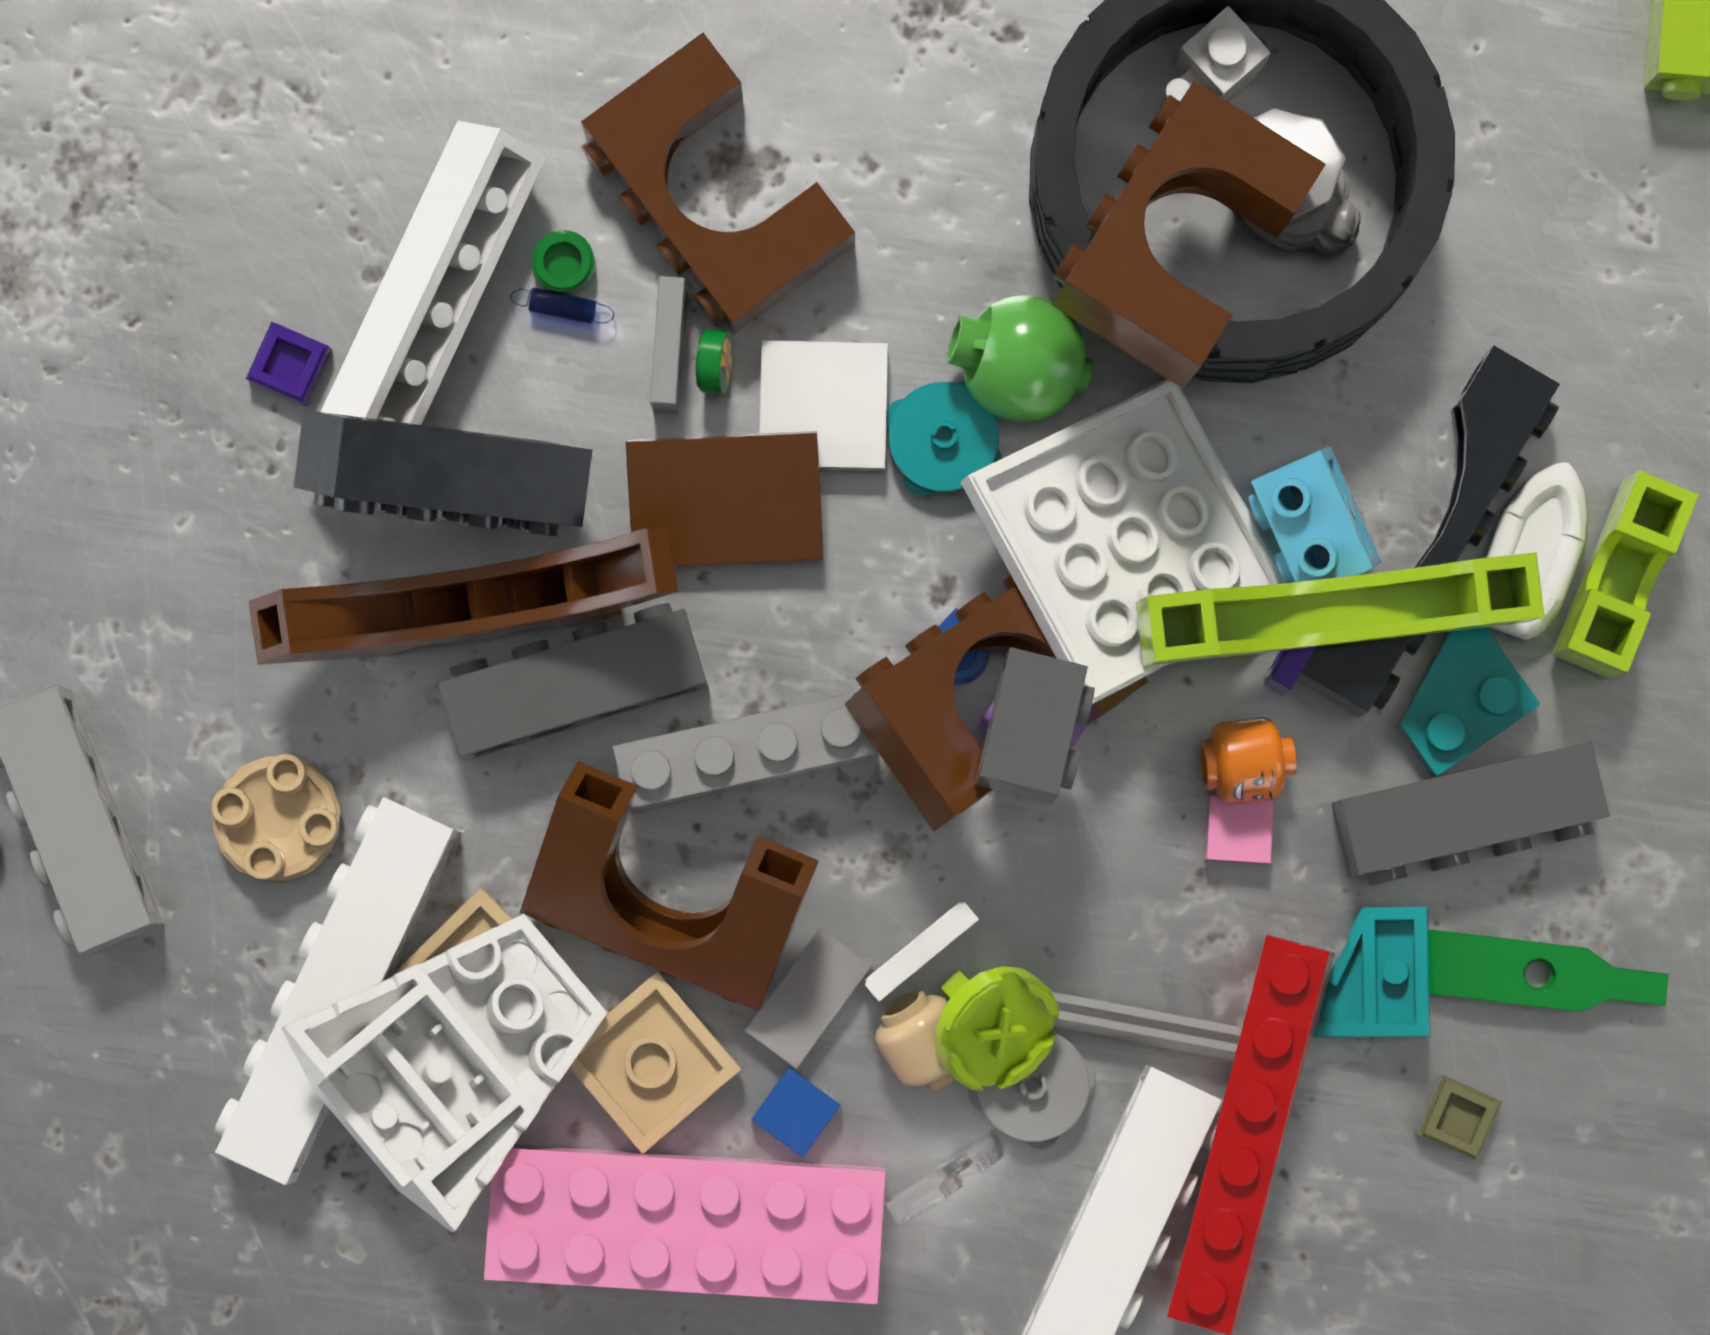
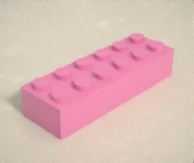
(686, 1224)

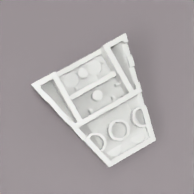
(449, 1060)

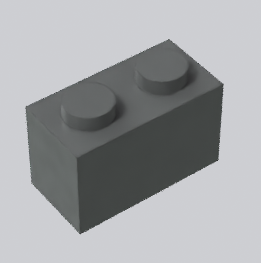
(1034, 725)

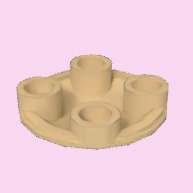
(276, 818)

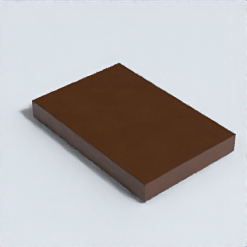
(729, 496)

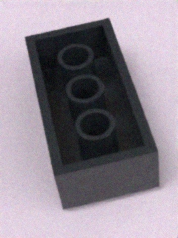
(431, 469)

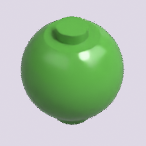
(1021, 358)

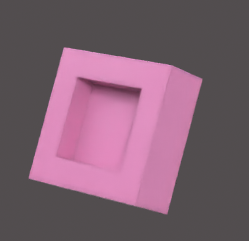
(1239, 831)

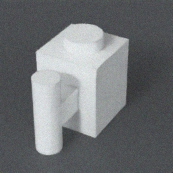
(1219, 57)

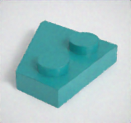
(1464, 700)
(1380, 978)

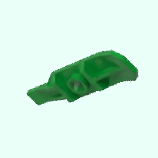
(1496, 968)

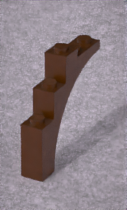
(464, 604)

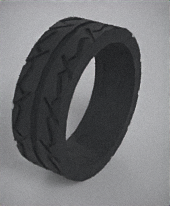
(1388, 66)

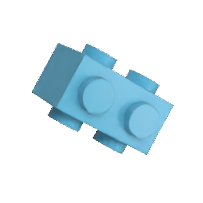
(1324, 518)

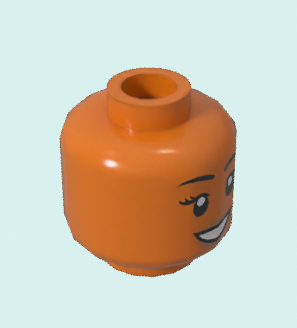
(1246, 760)

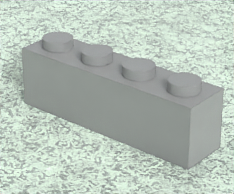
(742, 752)
(73, 823)

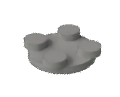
(1042, 1102)

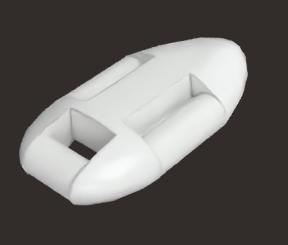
(1549, 519)

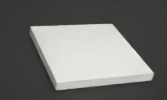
(1115, 516)

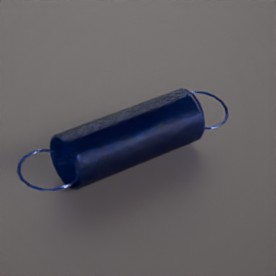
(561, 305)

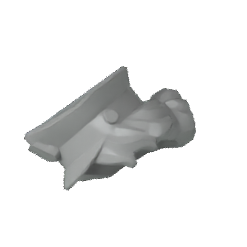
(1325, 216)

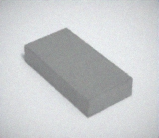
(668, 345)
(808, 997)

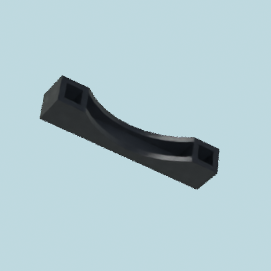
(1491, 424)

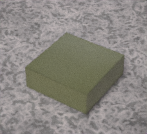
(1458, 1117)

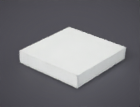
(830, 391)

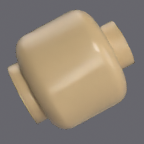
(909, 1040)

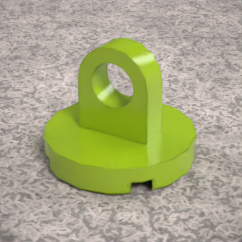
(995, 1026)

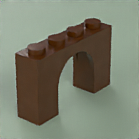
(736, 270)
(1118, 283)
(913, 711)
(587, 893)

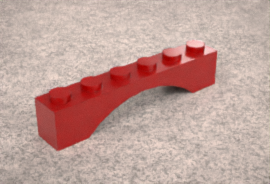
(1250, 1135)

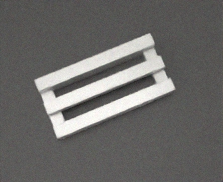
(920, 950)

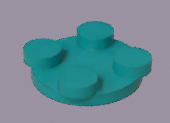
(940, 437)

